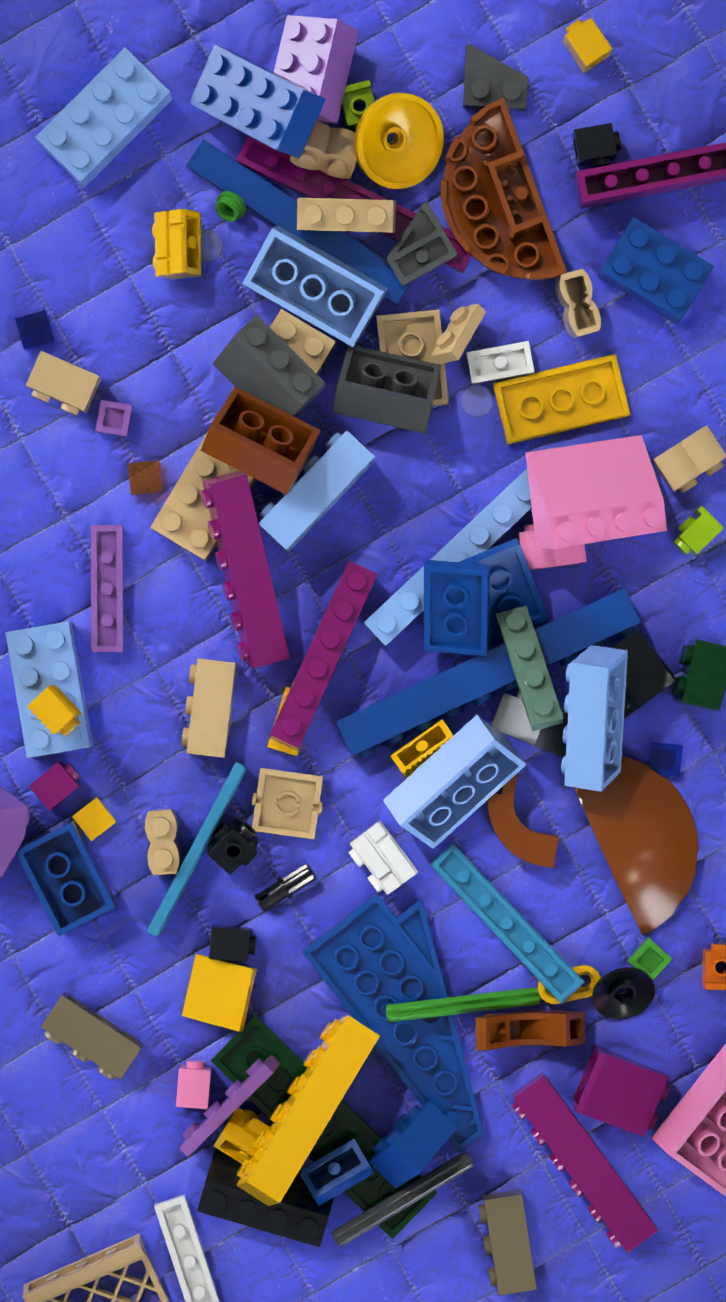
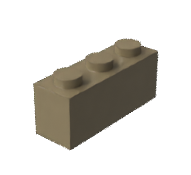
(91, 1037)
(507, 1242)

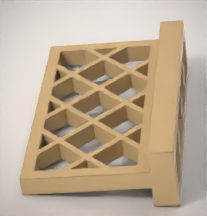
(92, 1269)

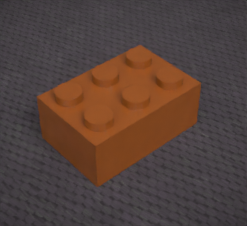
(260, 440)

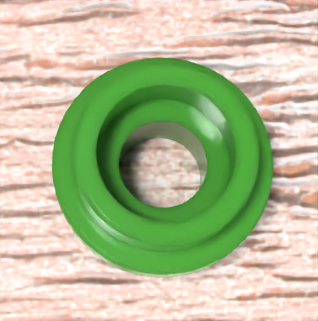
(230, 206)

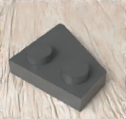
(491, 80)
(420, 248)

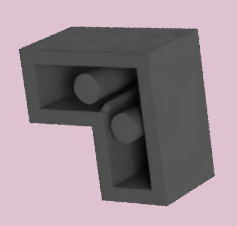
(513, 721)

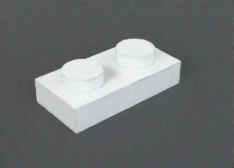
(500, 362)

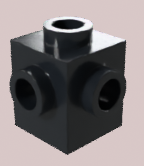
(233, 845)

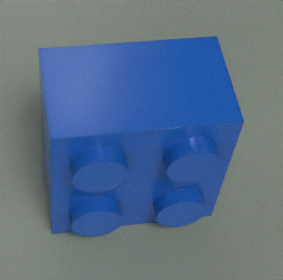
(411, 1143)

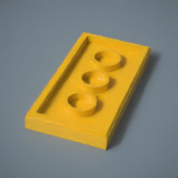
(561, 399)

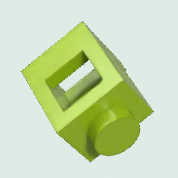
(356, 93)
(697, 532)

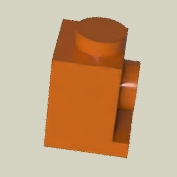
(710, 977)

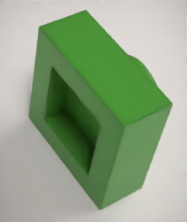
(649, 958)

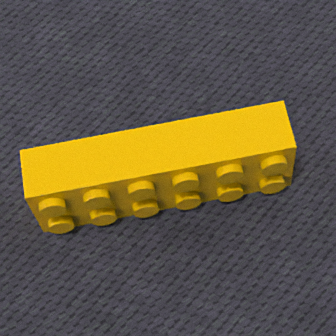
(307, 1111)

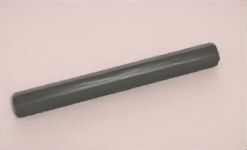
(402, 1199)

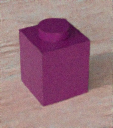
(56, 784)

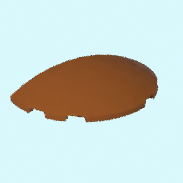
(495, 201)
(645, 840)

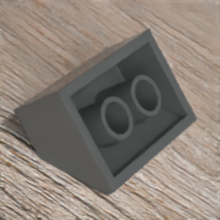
(268, 368)
(386, 388)

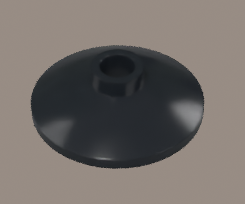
(623, 993)

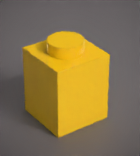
(586, 44)

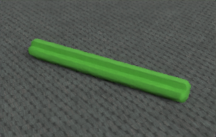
(462, 1004)

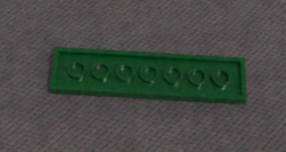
(260, 1042)

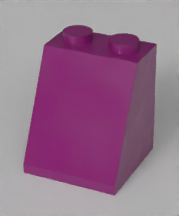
(620, 1091)

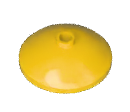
(415, 143)

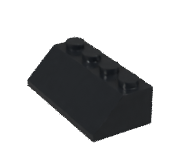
(293, 1218)

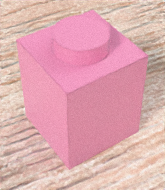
(194, 1085)

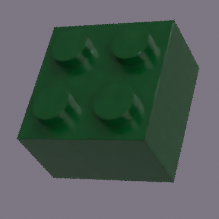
(702, 675)

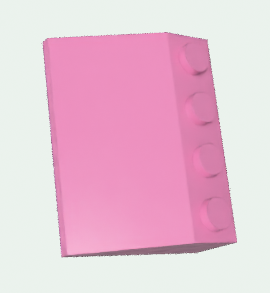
(594, 493)
(697, 1126)

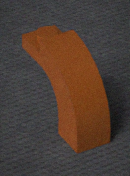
(524, 843)
(530, 1028)

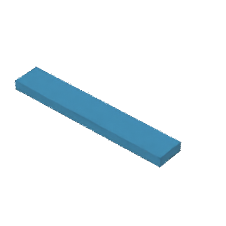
(197, 849)
(507, 923)

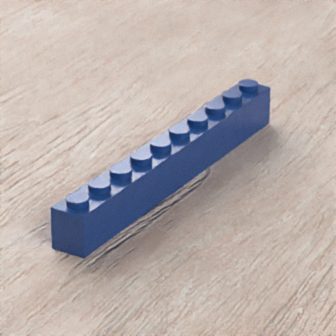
(483, 674)

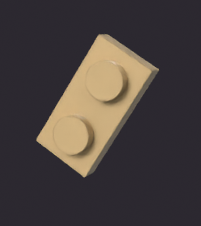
(458, 333)

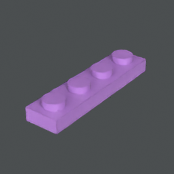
(107, 588)
(237, 1094)

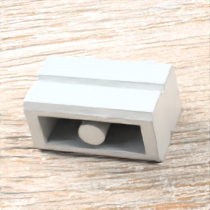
(382, 857)

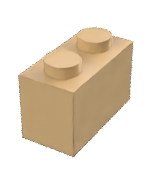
(63, 383)

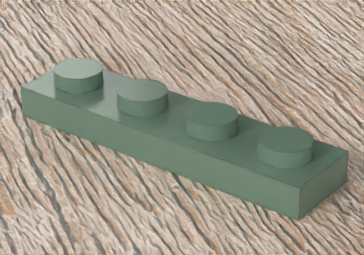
(529, 668)

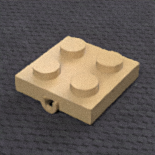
(287, 803)

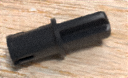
(285, 887)

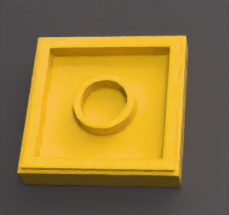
(219, 992)

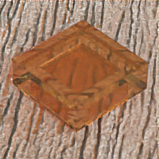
(145, 477)

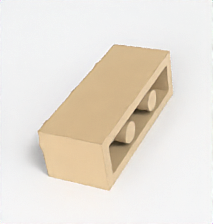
(346, 215)
(209, 707)

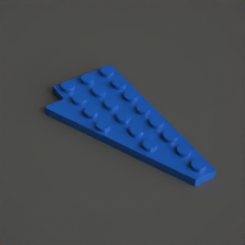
(392, 960)

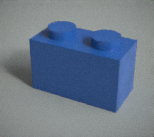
(336, 1172)

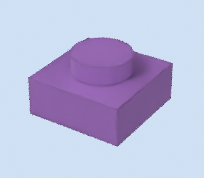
(114, 418)

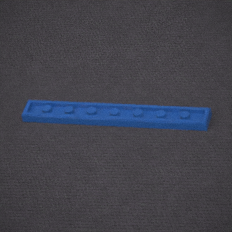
(282, 210)

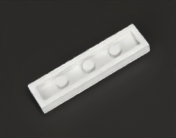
(186, 1250)

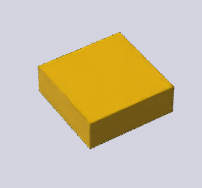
(94, 819)

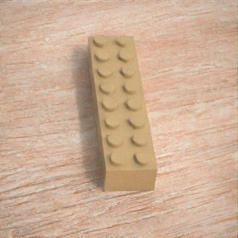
(183, 514)

